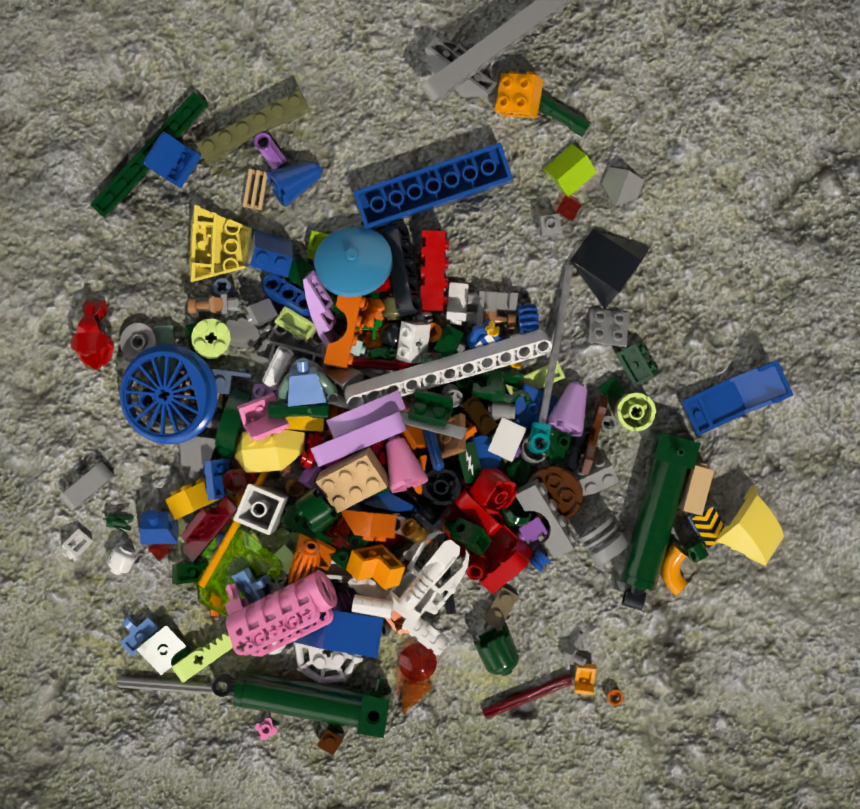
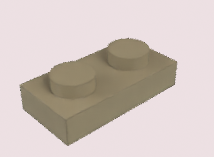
(500, 607)

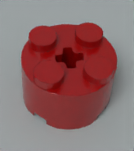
(493, 490)

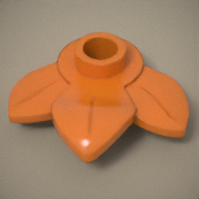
(369, 310)

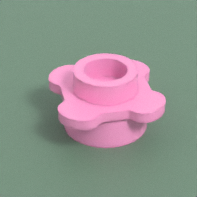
(272, 730)

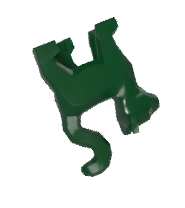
(495, 385)

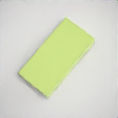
(295, 324)

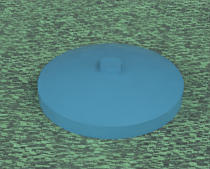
(353, 261)

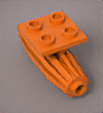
(308, 557)

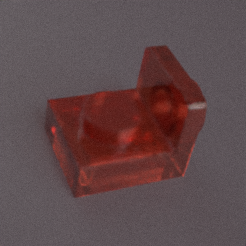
(339, 532)

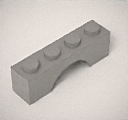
(534, 497)

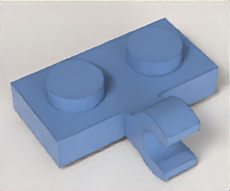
(249, 585)
(137, 633)

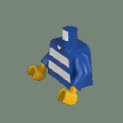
(484, 335)

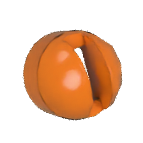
(615, 693)

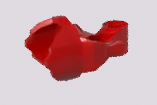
(90, 340)

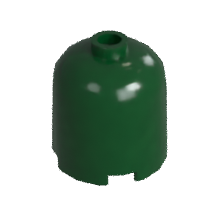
(497, 651)

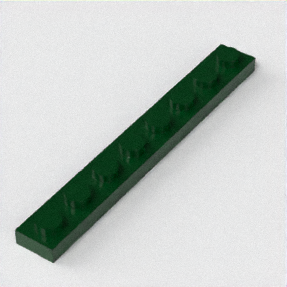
(135, 169)

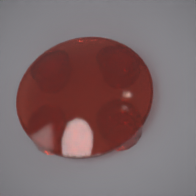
(417, 662)

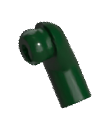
(383, 352)

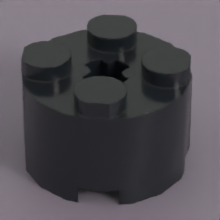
(443, 493)

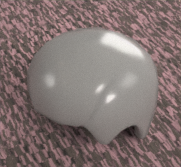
(527, 455)

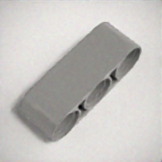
(87, 486)

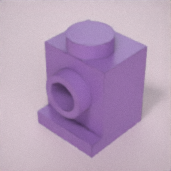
(532, 530)

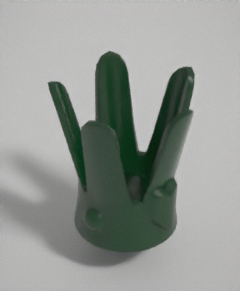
(113, 521)

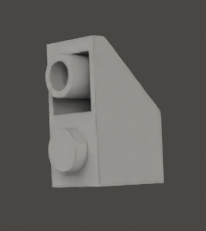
(261, 312)

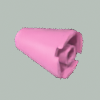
(403, 466)

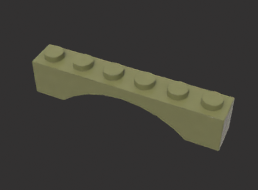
(230, 138)

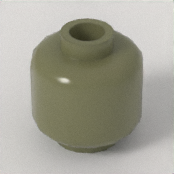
(390, 310)

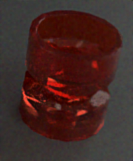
(237, 479)

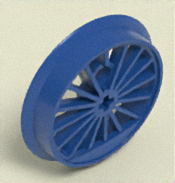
(202, 382)

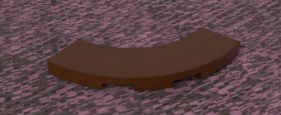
(593, 434)

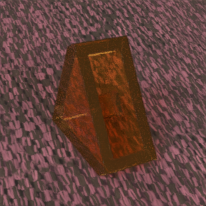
(413, 692)

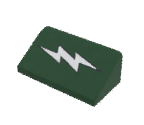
(470, 463)

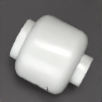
(121, 559)

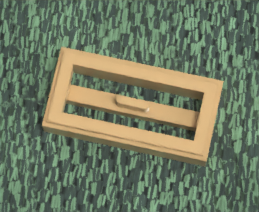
(248, 187)

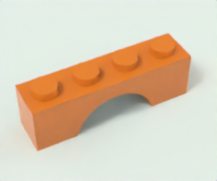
(339, 352)

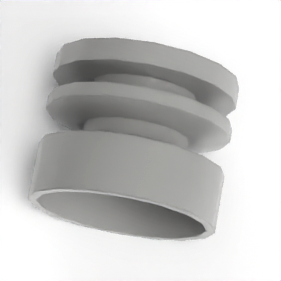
(601, 537)

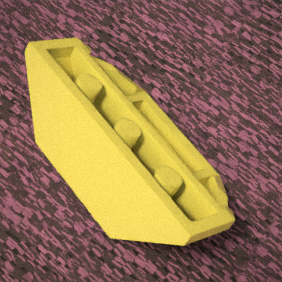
(270, 453)

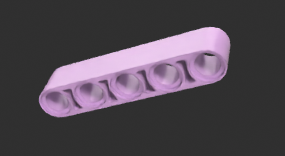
(358, 439)

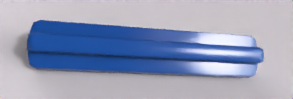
(433, 449)

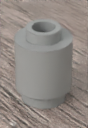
(502, 409)

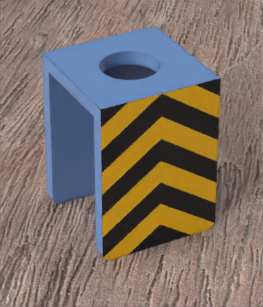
(707, 526)

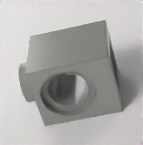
(550, 225)

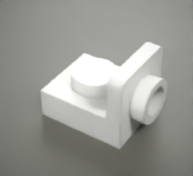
(76, 545)

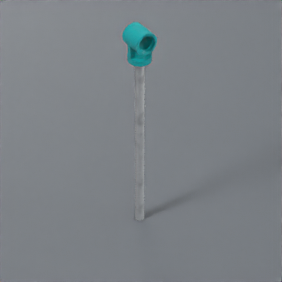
(541, 429)

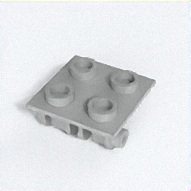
(608, 327)

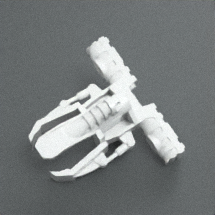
(419, 588)

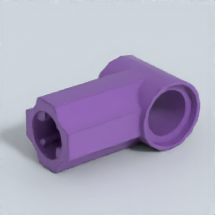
(270, 152)

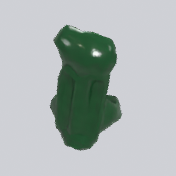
(515, 514)

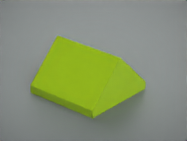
(570, 170)

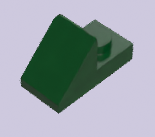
(187, 571)

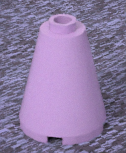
(570, 410)

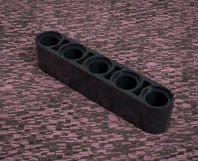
(403, 270)

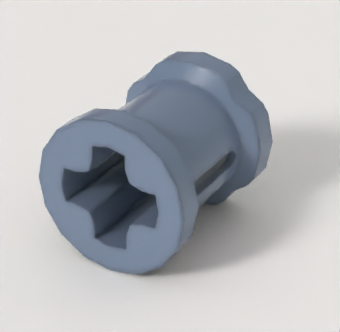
(217, 288)

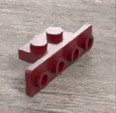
(206, 527)

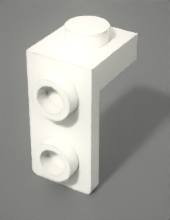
(457, 303)

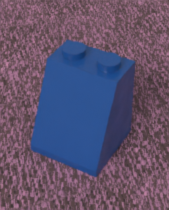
(270, 254)

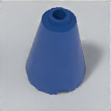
(293, 181)

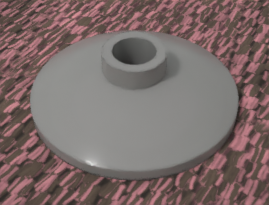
(132, 335)

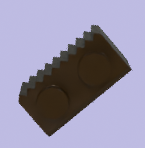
(477, 414)

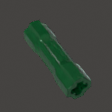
(563, 115)
(280, 410)

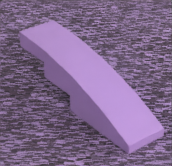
(319, 305)

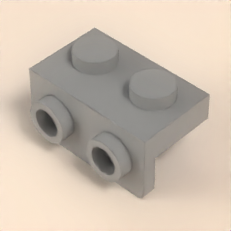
(599, 477)

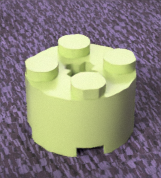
(213, 327)
(644, 416)

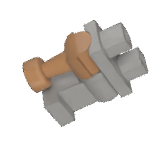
(214, 304)
(487, 308)

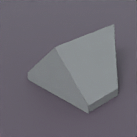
(621, 185)

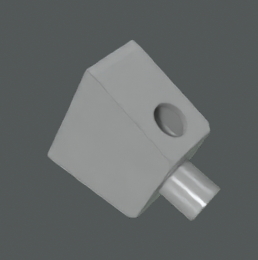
(195, 452)

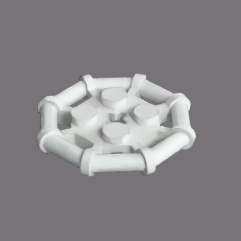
(325, 663)

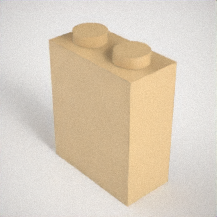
(696, 489)

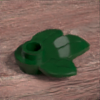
(556, 451)

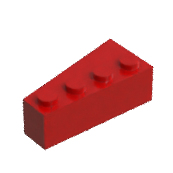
(432, 270)

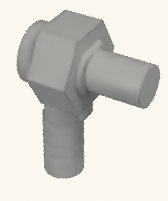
(571, 654)

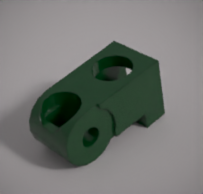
(695, 549)

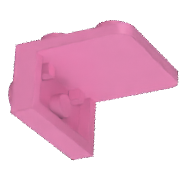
(256, 418)

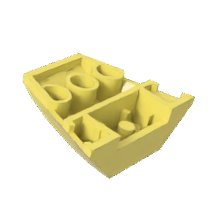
(216, 245)
(753, 529)

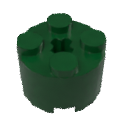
(316, 510)

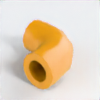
(671, 568)

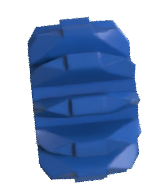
(527, 318)

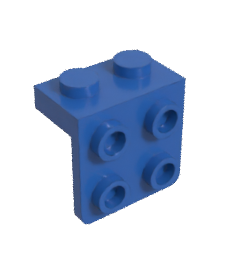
(171, 159)

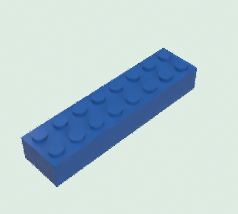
(433, 186)

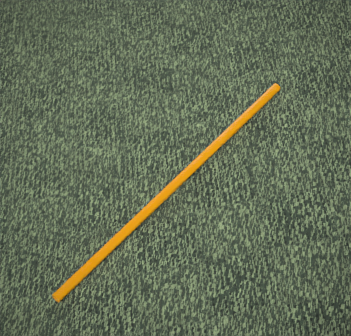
(228, 537)

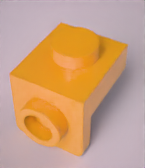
(584, 679)

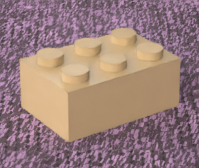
(352, 479)

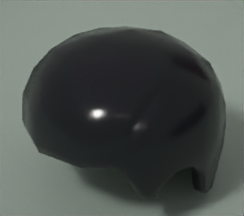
(390, 334)

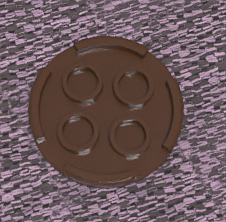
(562, 487)

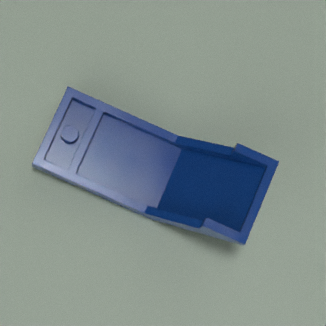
(736, 397)
(347, 634)

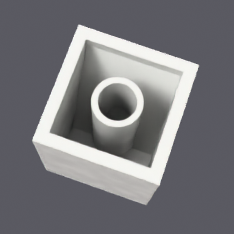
(261, 508)

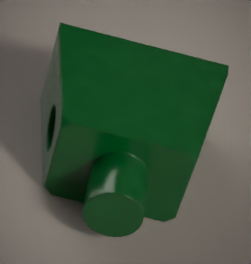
(449, 340)
(468, 535)

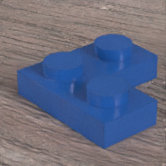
(214, 472)

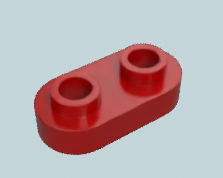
(307, 457)

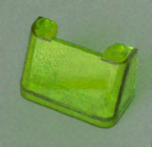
(241, 553)

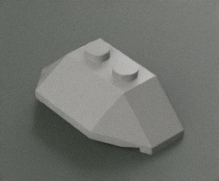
(443, 52)

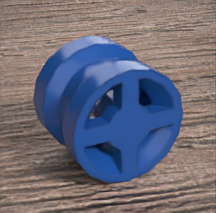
(539, 560)

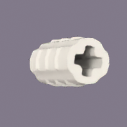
(277, 367)
(372, 606)

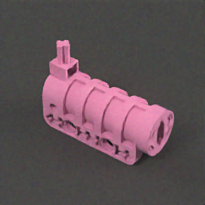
(279, 614)

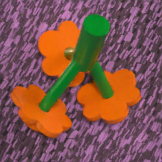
(373, 338)

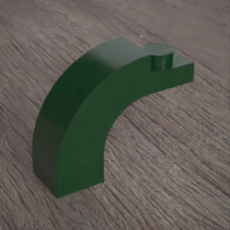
(230, 424)

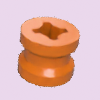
(435, 332)

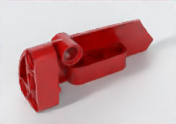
(505, 554)

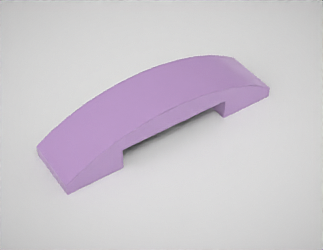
(366, 414)

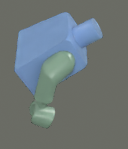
(305, 385)

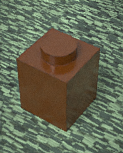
(330, 739)

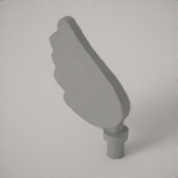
(245, 334)

